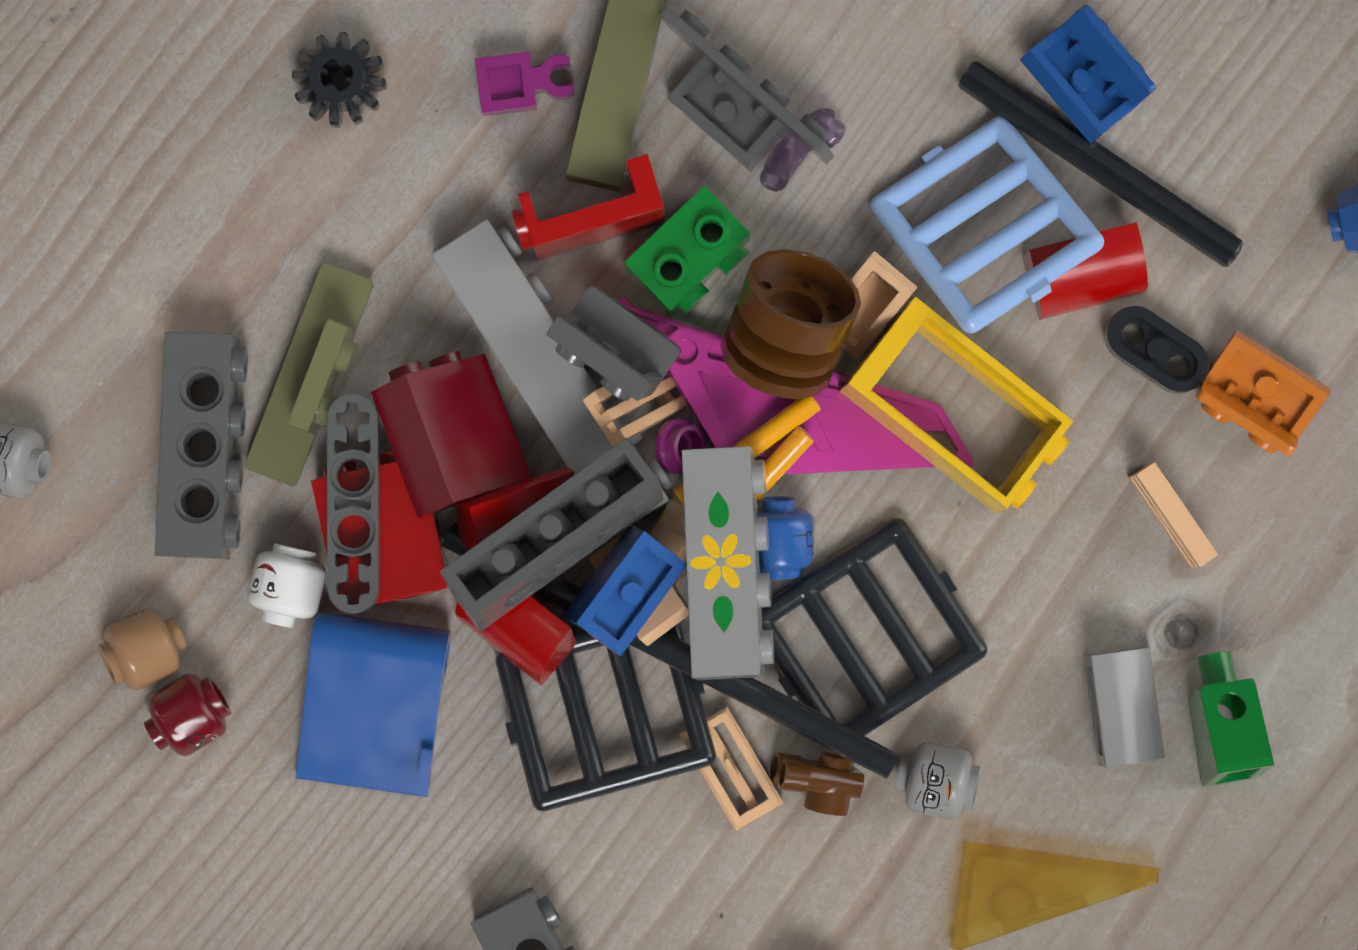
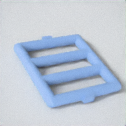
(1025, 166)

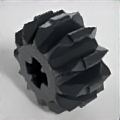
(328, 96)

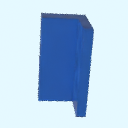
(625, 589)

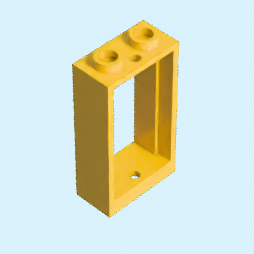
(922, 319)

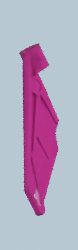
(842, 431)

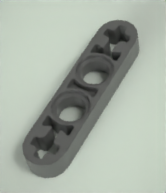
(347, 503)

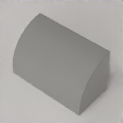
(1124, 707)

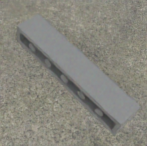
(515, 325)

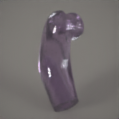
(790, 153)

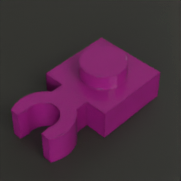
(511, 82)

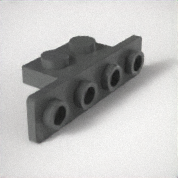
(731, 106)

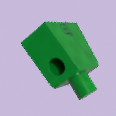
(1228, 747)

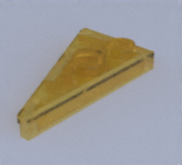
(1020, 887)

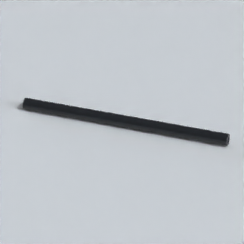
(744, 690)

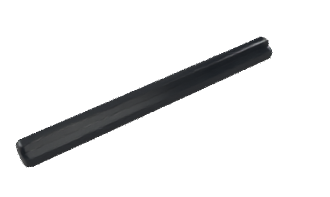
(1100, 164)

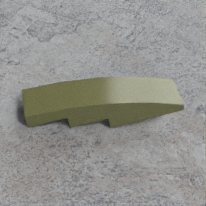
(615, 93)

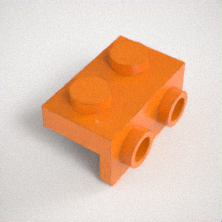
(1261, 394)

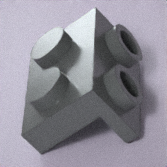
(614, 344)

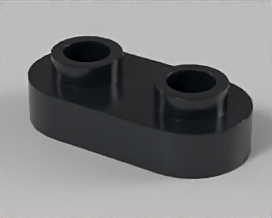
(1157, 346)

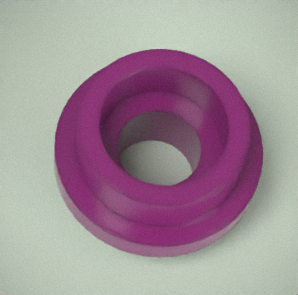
(672, 439)

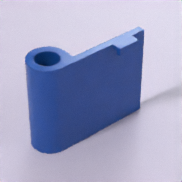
(372, 703)

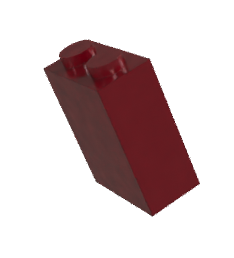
(449, 431)

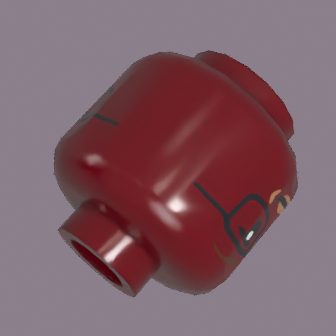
(187, 714)

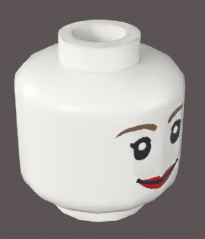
(286, 585)

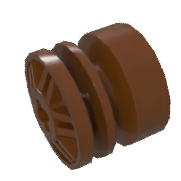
(790, 323)

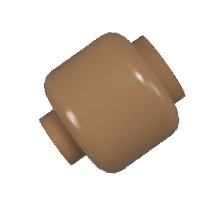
(142, 649)

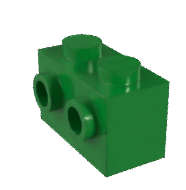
(689, 252)

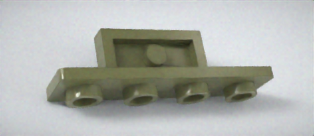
(309, 374)

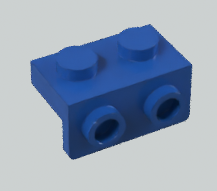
(1088, 73)

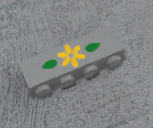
(724, 563)

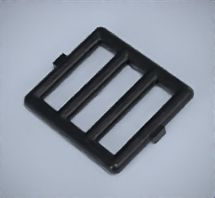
(853, 563)
(595, 779)

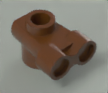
(826, 782)

